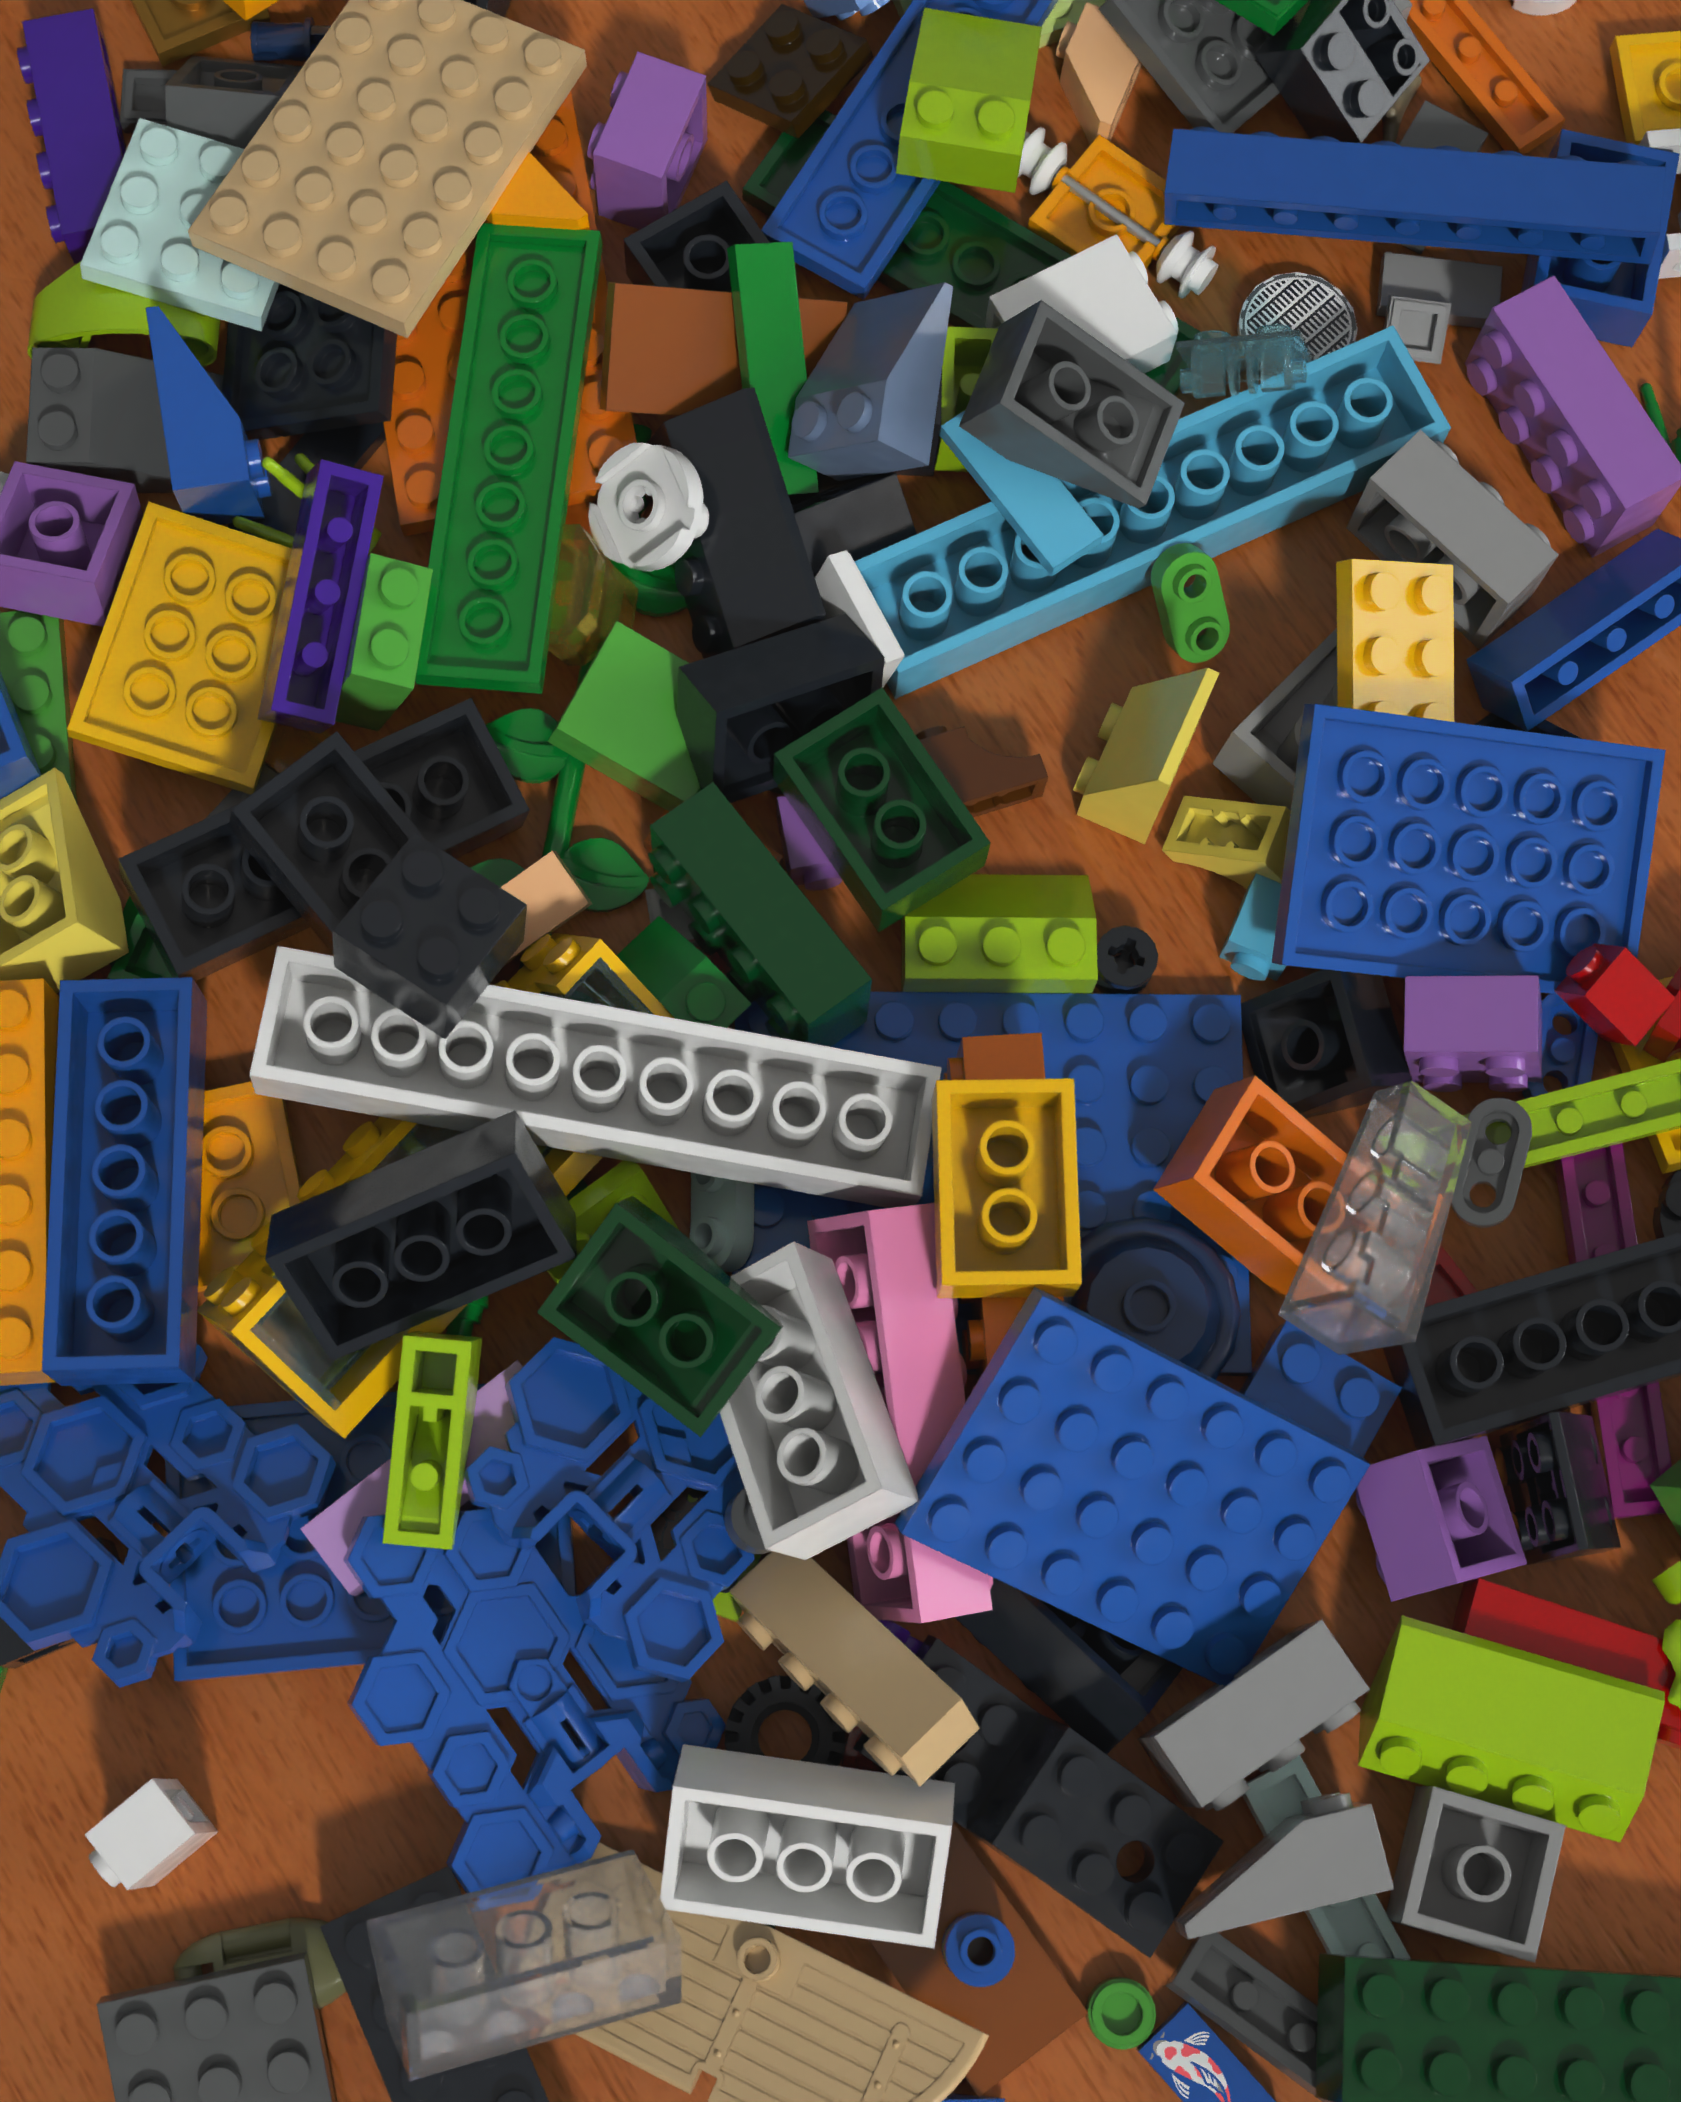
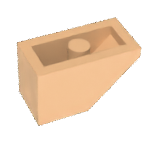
(1096, 72)

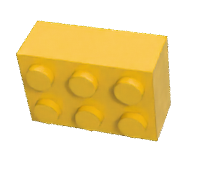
(1005, 1188)

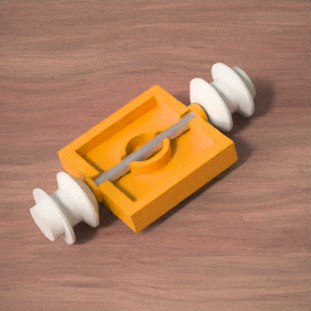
(1107, 197)

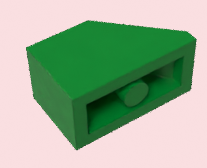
(682, 976)

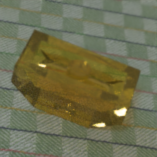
(587, 598)

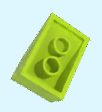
(968, 100)

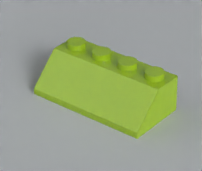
(1510, 1728)

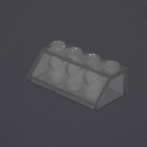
(524, 1963)

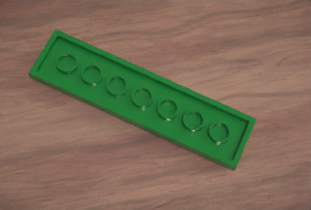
(509, 458)

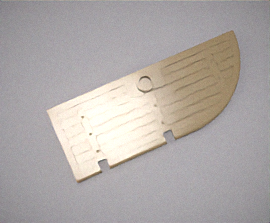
(787, 2023)

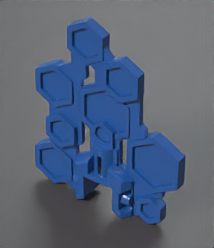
(564, 1418)
(94, 1464)
(509, 1652)

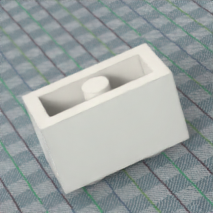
(148, 1835)

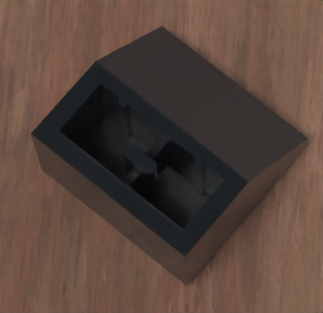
(1343, 65)

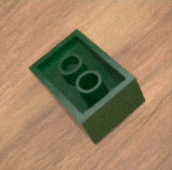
(661, 1314)

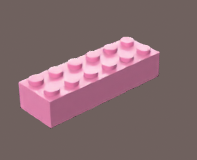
(913, 1348)

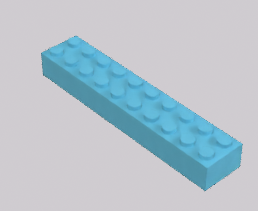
(1223, 482)

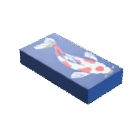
(1198, 2062)

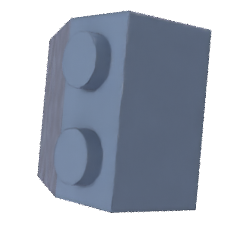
(875, 388)

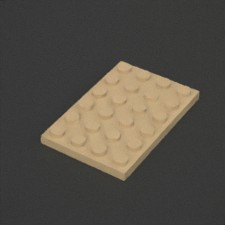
(388, 154)

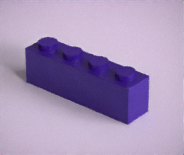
(76, 117)
(320, 597)

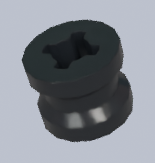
(1118, 973)

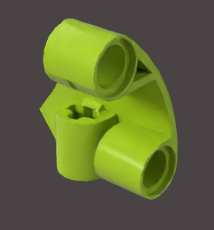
(76, 309)

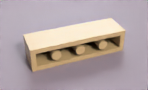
(856, 1663)

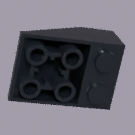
(1557, 1488)

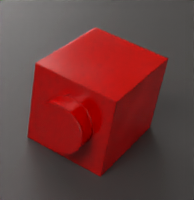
(1614, 993)

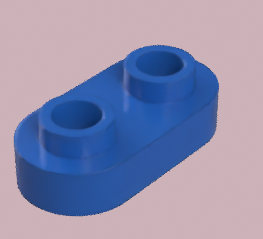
(1564, 1056)

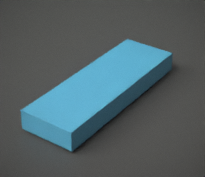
(1030, 501)

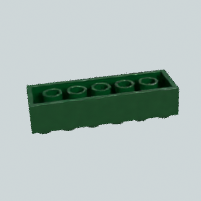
(1494, 2033)

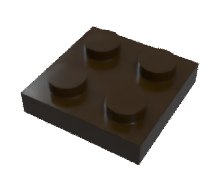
(790, 70)

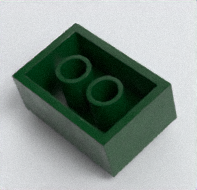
(880, 809)

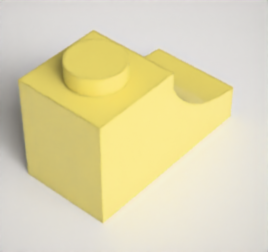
(1230, 838)

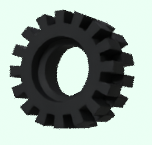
(780, 1694)

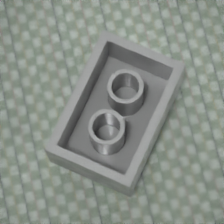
(1437, 513)
(1256, 1719)

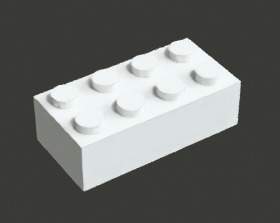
(812, 1416)
(807, 1846)

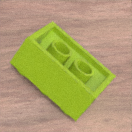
(1003, 937)

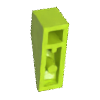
(431, 1438)

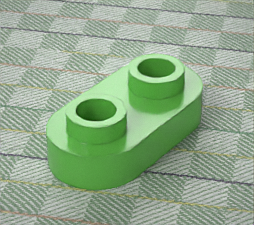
(1192, 608)

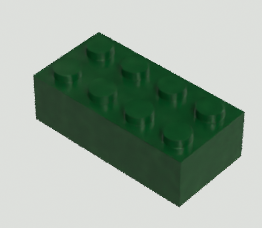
(757, 921)

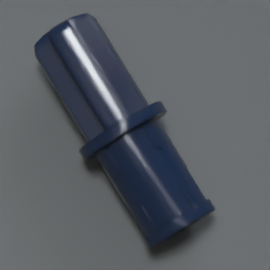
(285, 40)

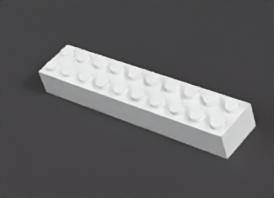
(605, 1083)

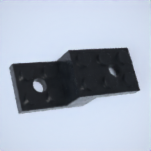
(1066, 1809)

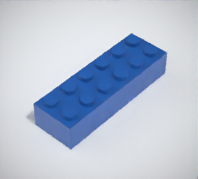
(126, 1182)

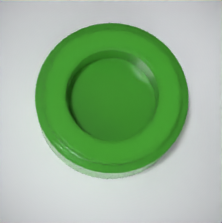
(1120, 2013)

